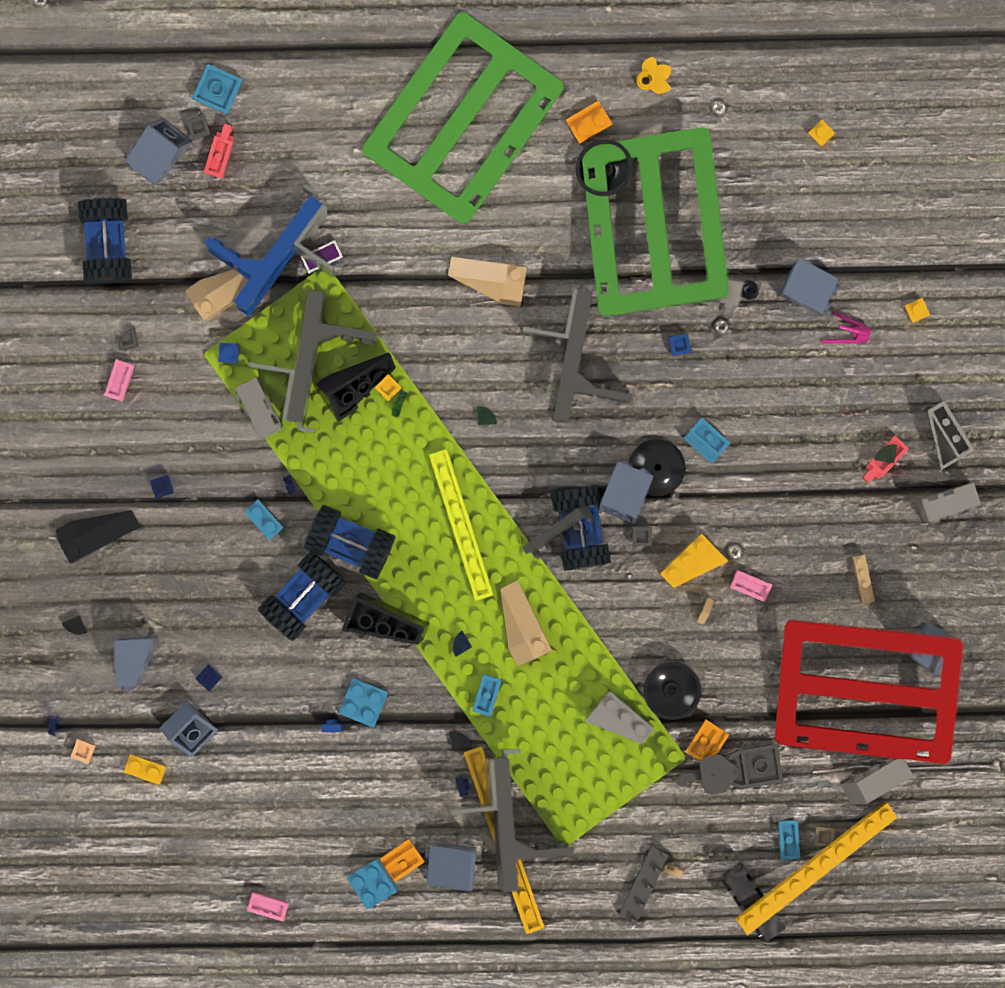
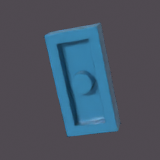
(264, 519)
(487, 695)
(789, 839)

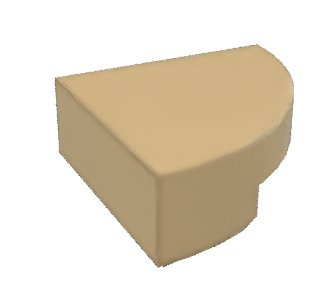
(705, 612)
(673, 870)

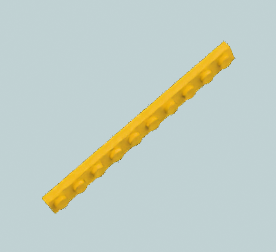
(816, 868)
(524, 897)

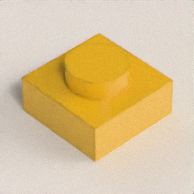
(821, 133)
(917, 310)
(388, 387)

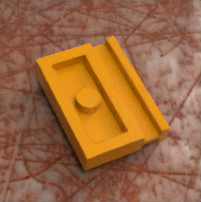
(589, 122)
(706, 741)
(402, 860)

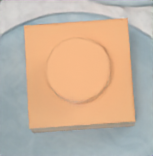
(83, 751)

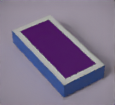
(328, 252)

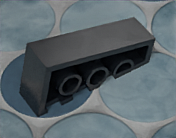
(381, 620)
(746, 895)

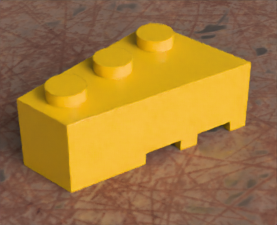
(692, 561)

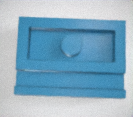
(706, 440)

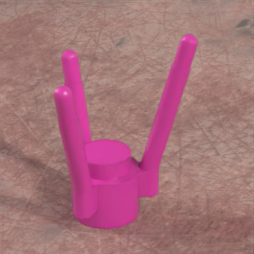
(859, 331)

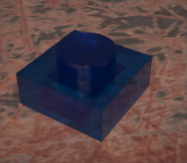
(162, 486)
(209, 677)
(462, 784)

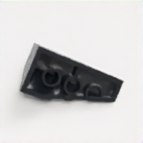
(349, 386)
(91, 534)

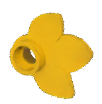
(657, 76)

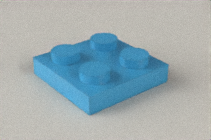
(217, 89)
(363, 702)
(372, 883)

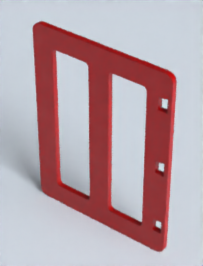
(942, 699)

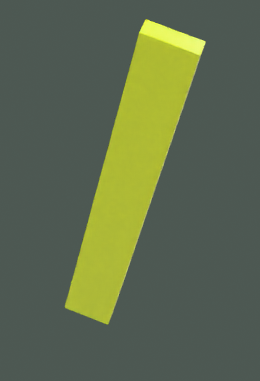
(461, 524)

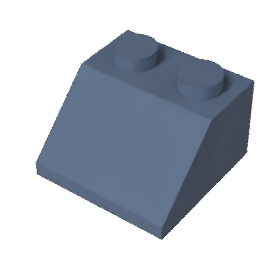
(188, 729)

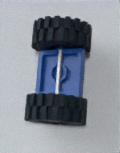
(104, 240)
(588, 535)
(349, 541)
(301, 596)

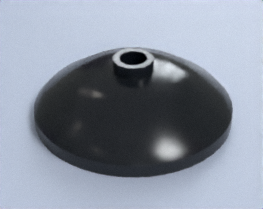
(619, 172)
(668, 457)
(676, 704)

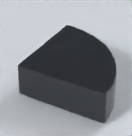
(75, 625)
(459, 740)

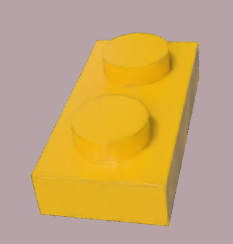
(145, 769)

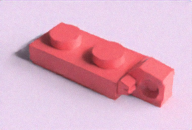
(220, 152)
(879, 468)

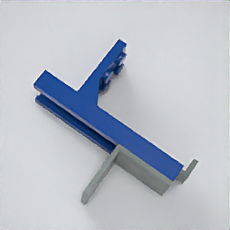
(263, 273)

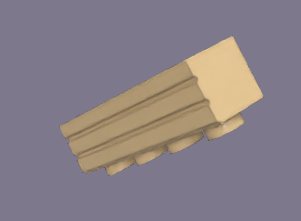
(863, 579)

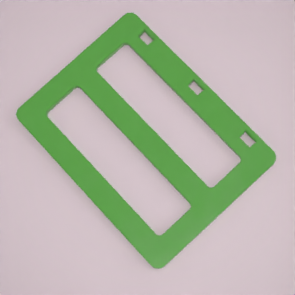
(504, 59)
(599, 214)

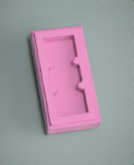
(119, 380)
(751, 585)
(268, 906)

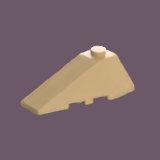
(496, 280)
(215, 293)
(523, 631)

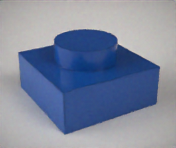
(680, 345)
(228, 352)
(332, 726)

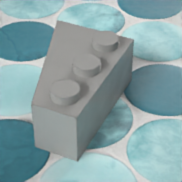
(259, 409)
(948, 435)
(619, 718)

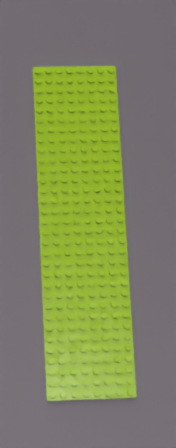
(383, 478)

